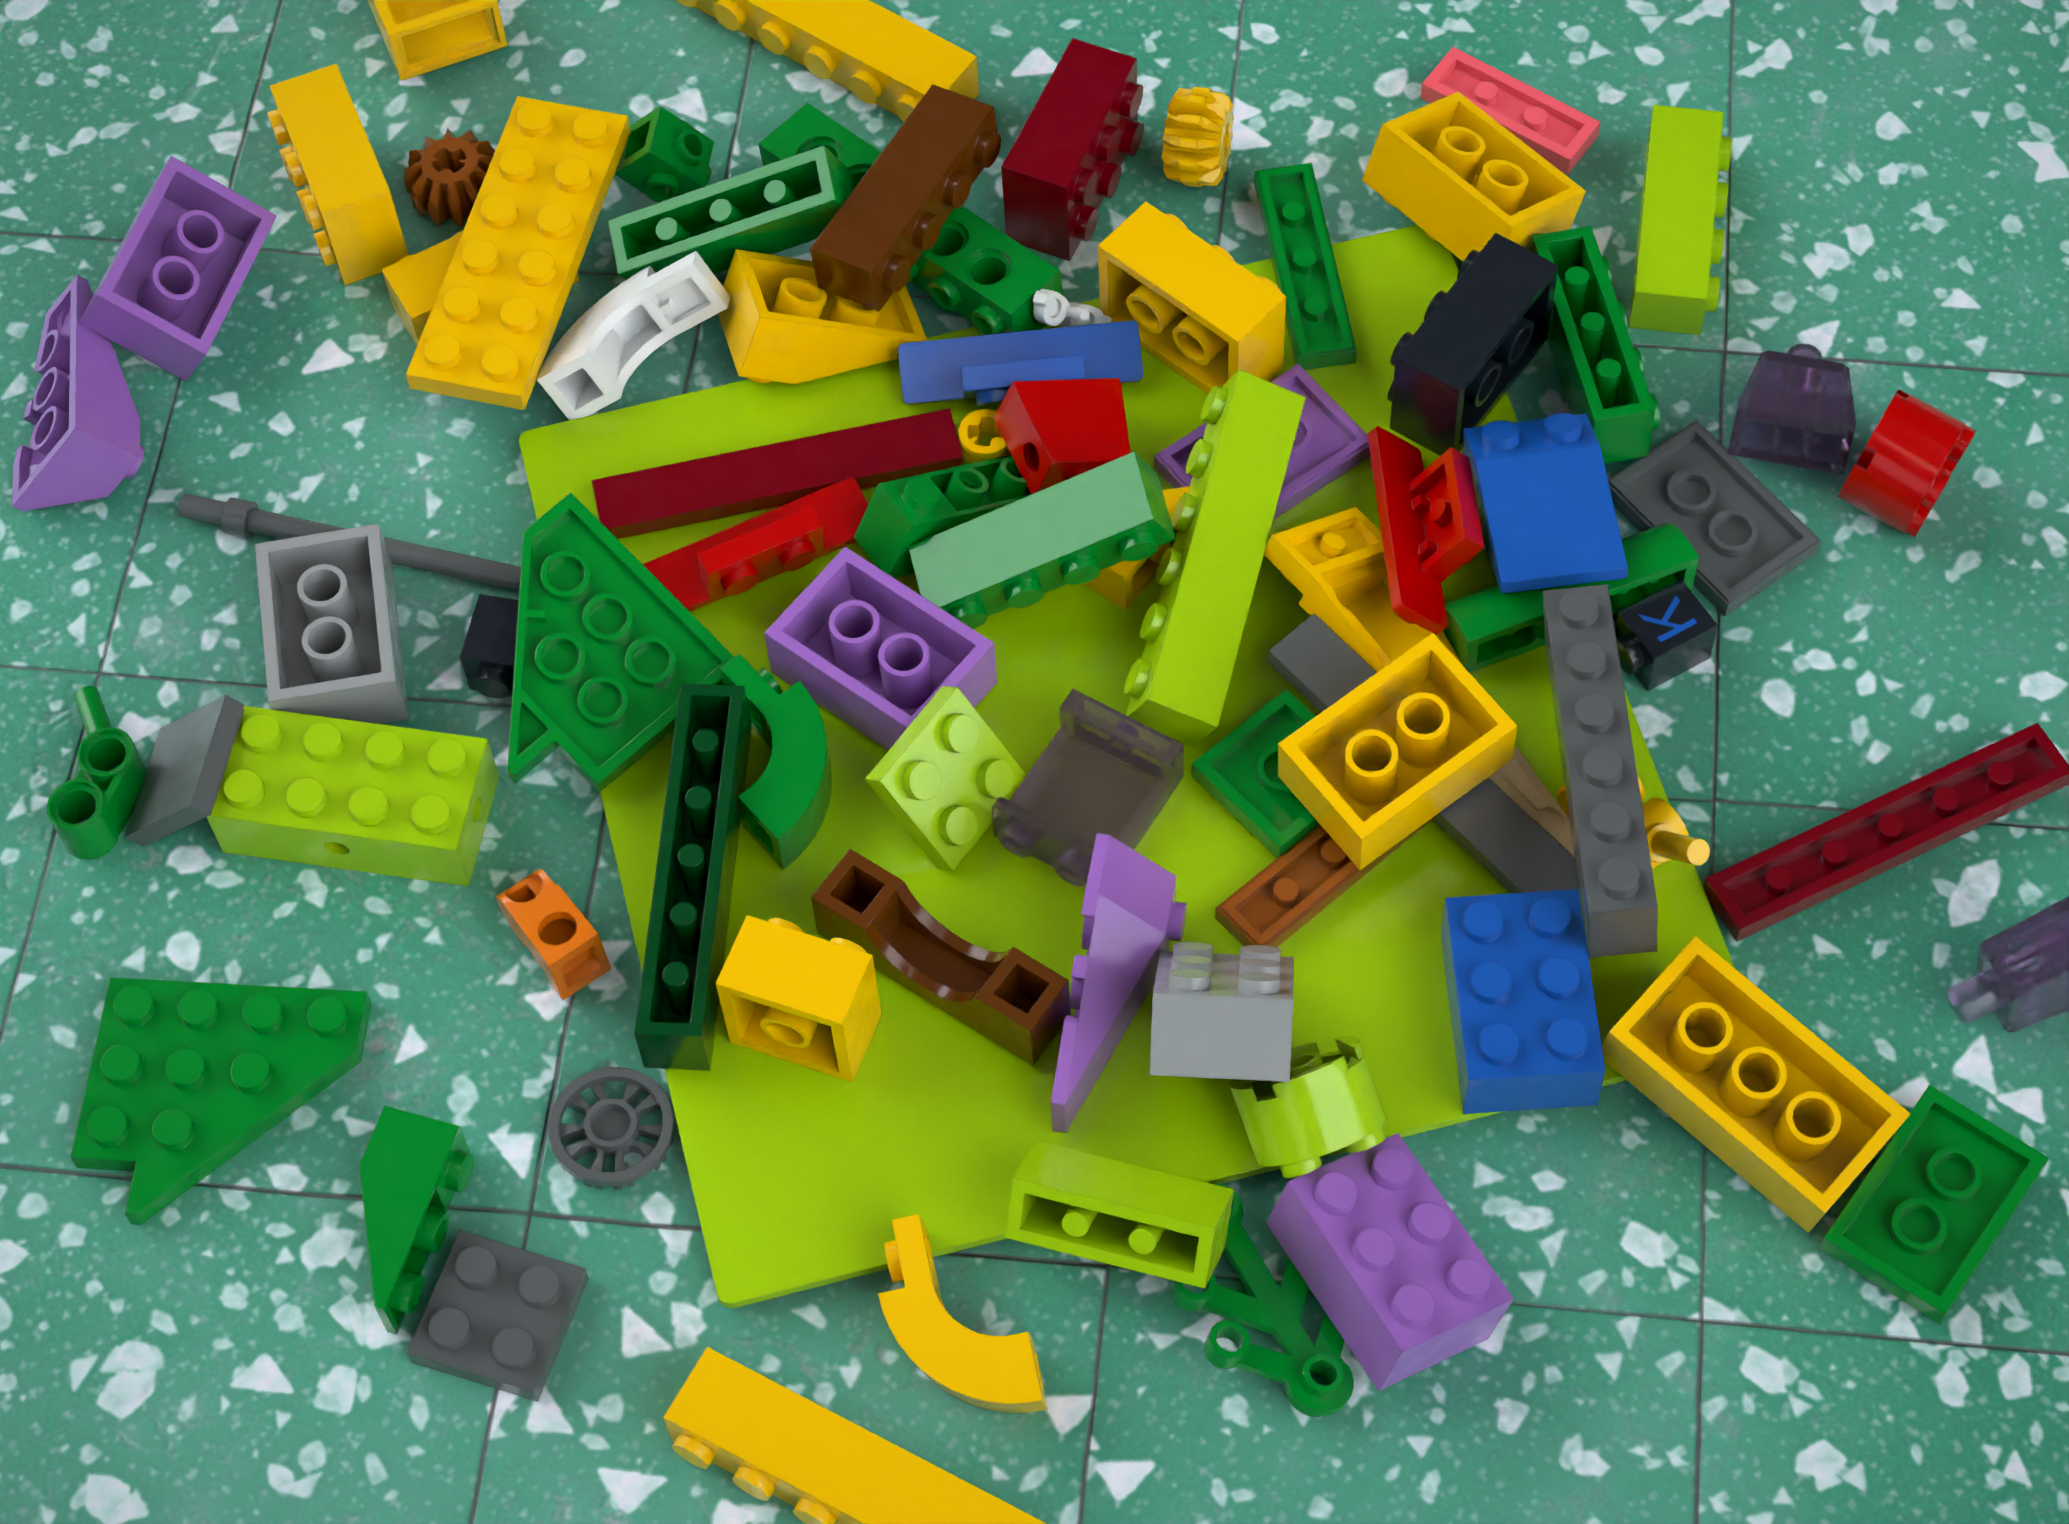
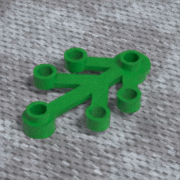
(1277, 1313)

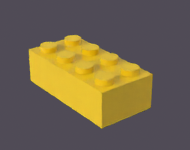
(1752, 1083)

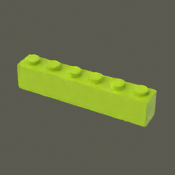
(1214, 559)

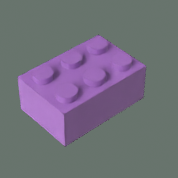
(178, 269)
(875, 649)
(1388, 1261)

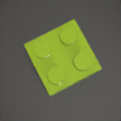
(946, 777)

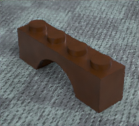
(992, 992)

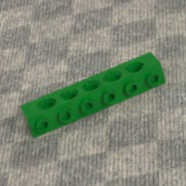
(971, 263)

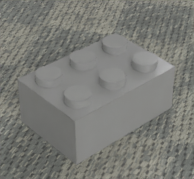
(332, 626)
(1222, 1013)

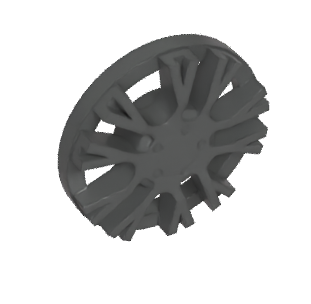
(611, 1127)

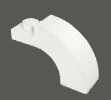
(623, 329)

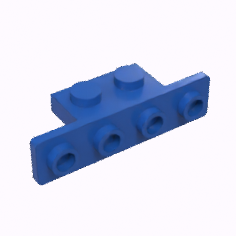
(989, 364)

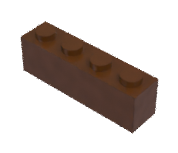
(906, 198)

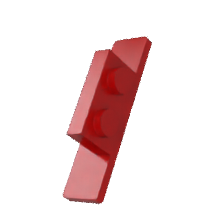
(1425, 524)
(762, 546)

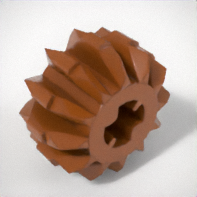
(447, 176)

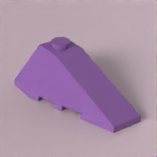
(80, 413)
(1126, 924)

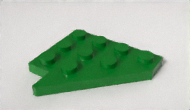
(597, 650)
(202, 1073)

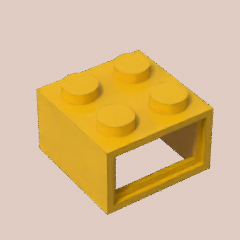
(437, 32)

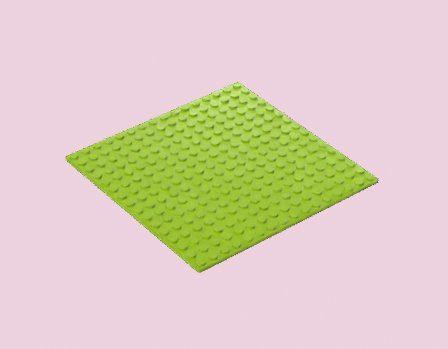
(812, 1168)

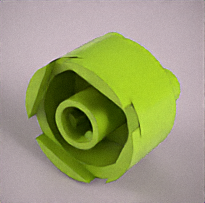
(1319, 1111)

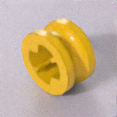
(972, 431)

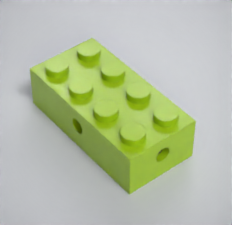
(355, 796)

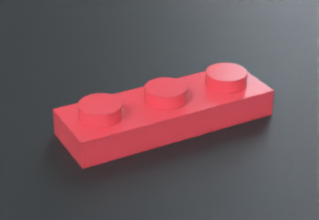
(1532, 116)

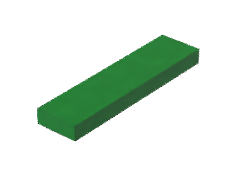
(1305, 266)

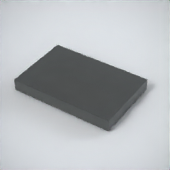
(1725, 512)

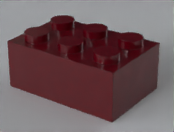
(1072, 149)

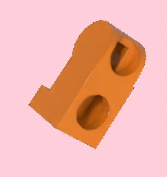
(554, 933)

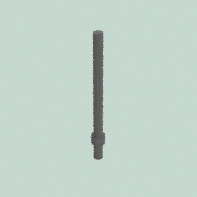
(245, 518)

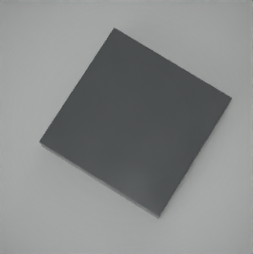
(185, 771)

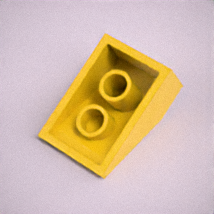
(796, 332)

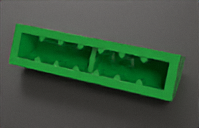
(1499, 626)

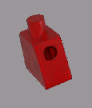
(1062, 427)

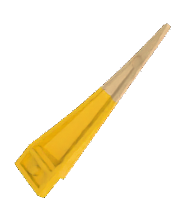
(1345, 583)

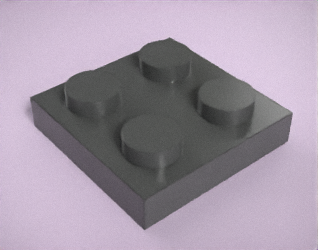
(498, 1315)

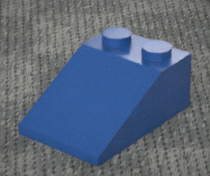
(1544, 503)

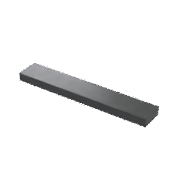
(1481, 820)

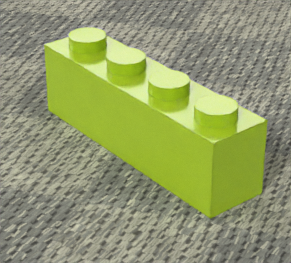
(1678, 219)

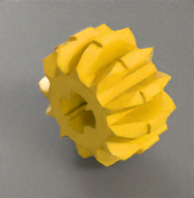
(1197, 137)

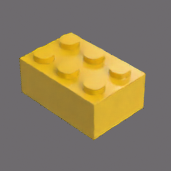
(340, 174)
(1468, 178)
(1190, 300)
(1396, 751)

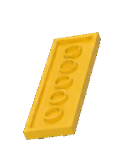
(519, 253)

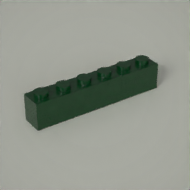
(693, 878)

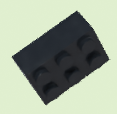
(1471, 344)

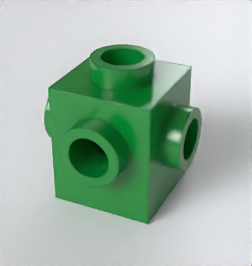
(665, 156)

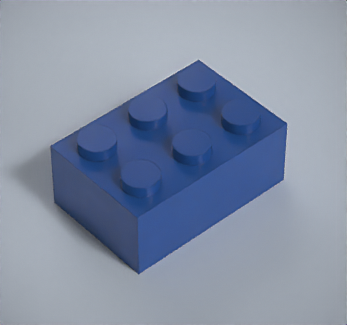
(1521, 1001)

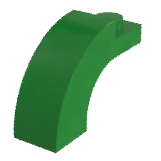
(795, 789)

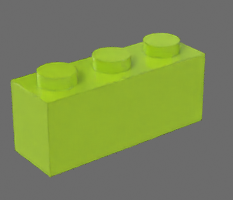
(1119, 1213)

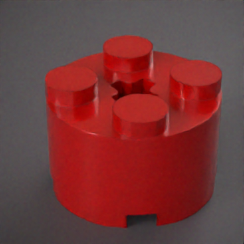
(1906, 463)

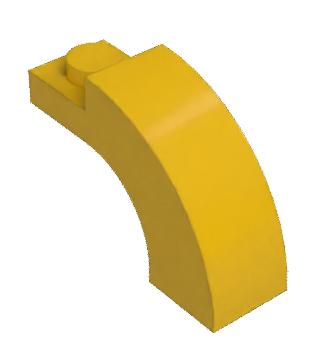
(971, 1366)

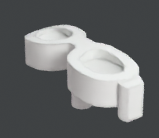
(1054, 308)

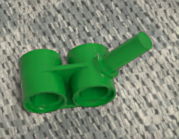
(97, 792)

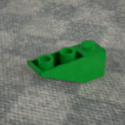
(931, 503)
(406, 1192)

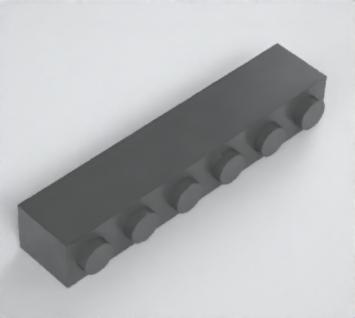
(1599, 772)

